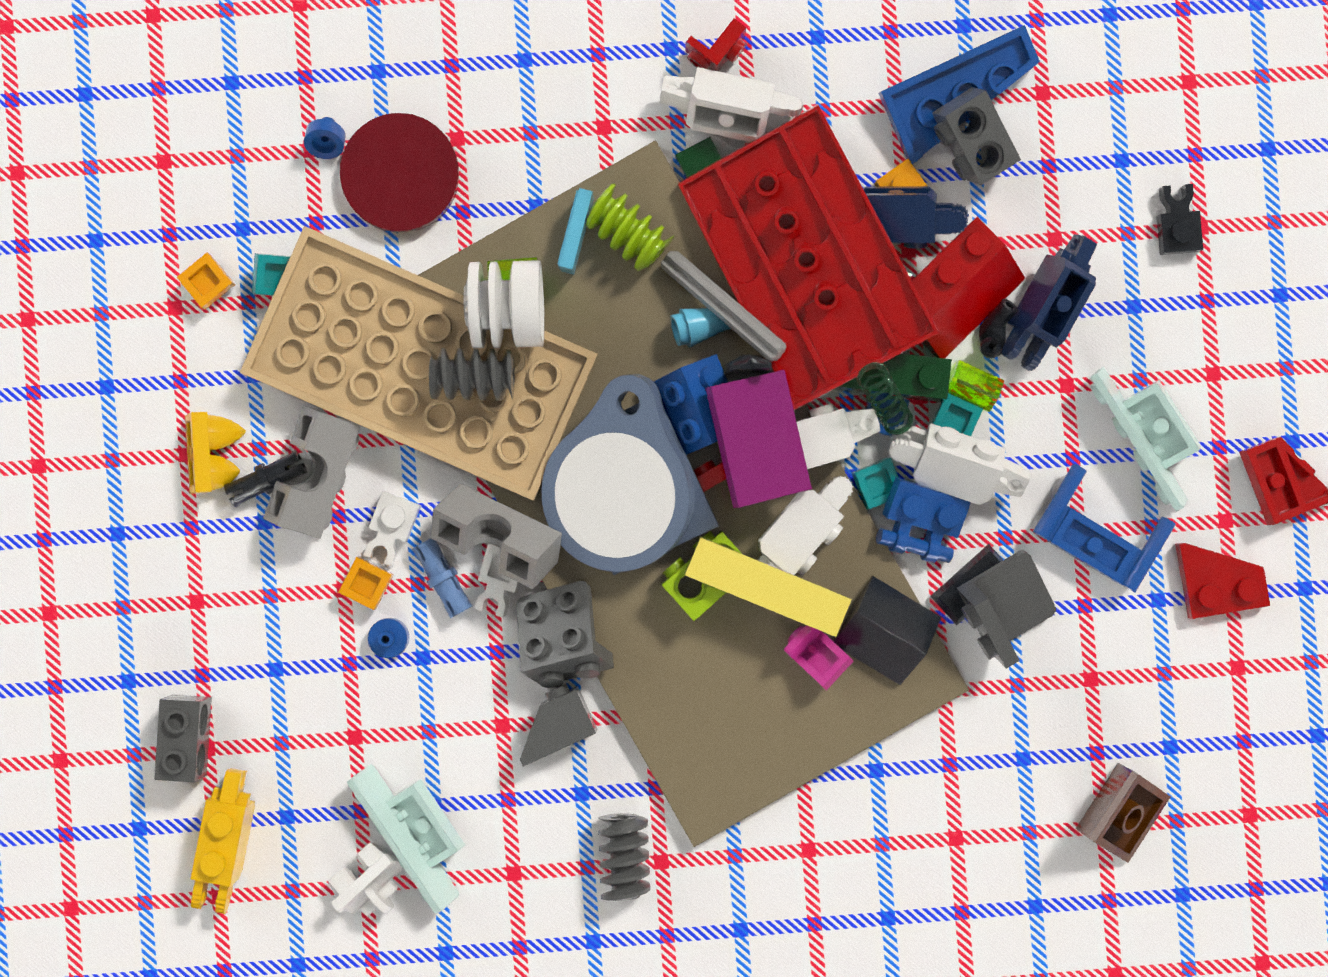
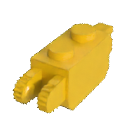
(222, 840)

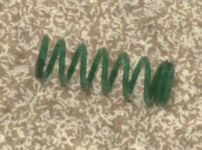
(892, 412)

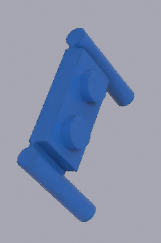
(1094, 543)

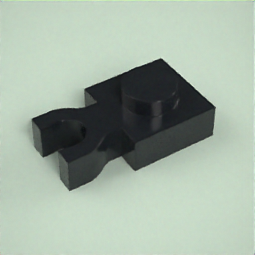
(1179, 227)

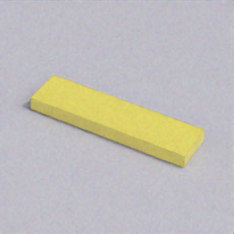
(768, 586)

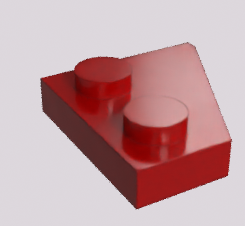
(1282, 481)
(1219, 582)

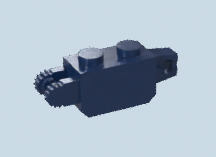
(913, 214)
(1052, 302)

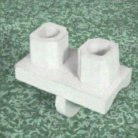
(372, 888)

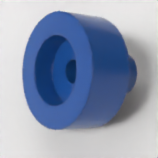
(324, 138)
(397, 634)

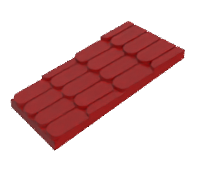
(808, 255)

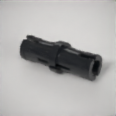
(264, 478)

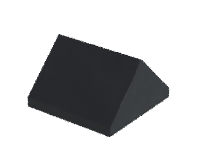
(887, 631)

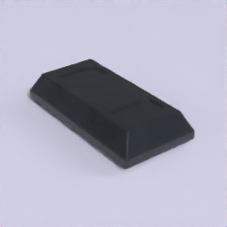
(947, 595)

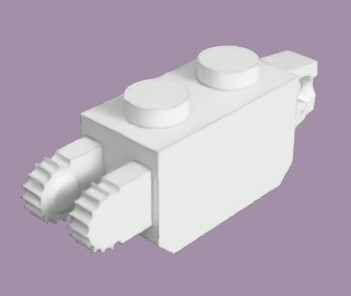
(729, 103)
(832, 433)
(958, 463)
(804, 526)

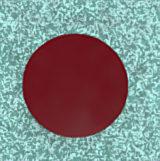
(399, 172)

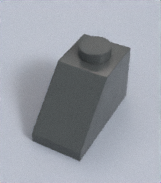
(558, 724)

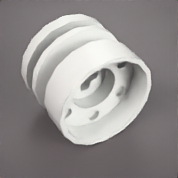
(505, 304)

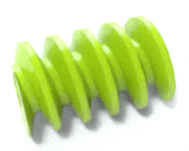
(627, 229)

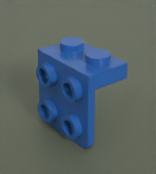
(688, 404)

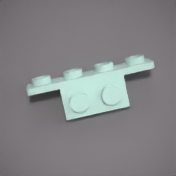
(1154, 430)
(414, 831)

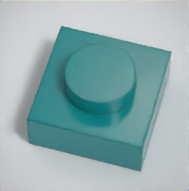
(268, 272)
(957, 415)
(875, 482)

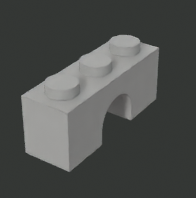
(309, 504)
(472, 519)

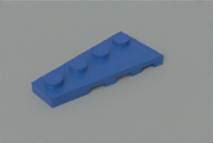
(987, 67)

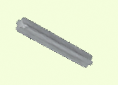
(723, 306)

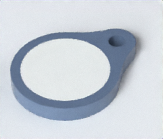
(619, 482)

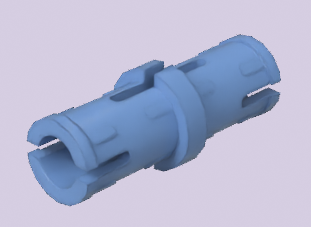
(442, 577)

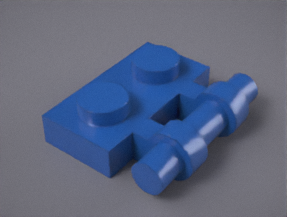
(927, 509)

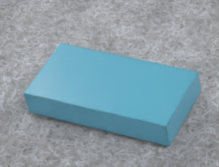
(575, 231)

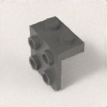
(1006, 604)
(559, 636)

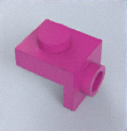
(817, 655)

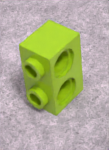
(708, 595)

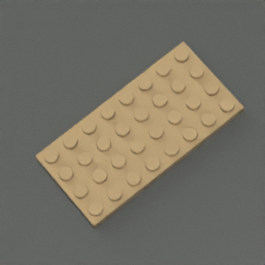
(361, 346)

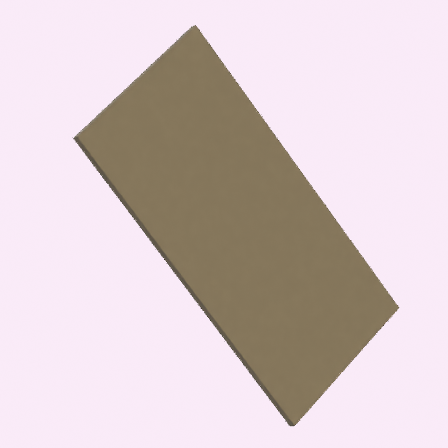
(714, 697)

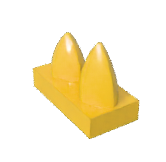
(207, 434)

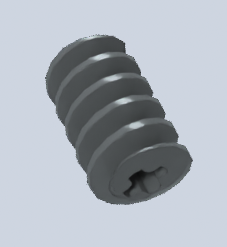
(471, 375)
(625, 856)

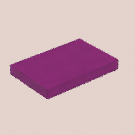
(758, 438)

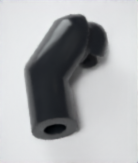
(993, 329)

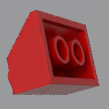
(966, 285)

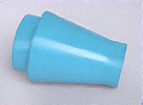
(695, 325)

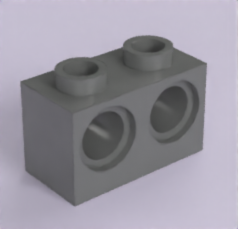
(983, 130)
(182, 738)

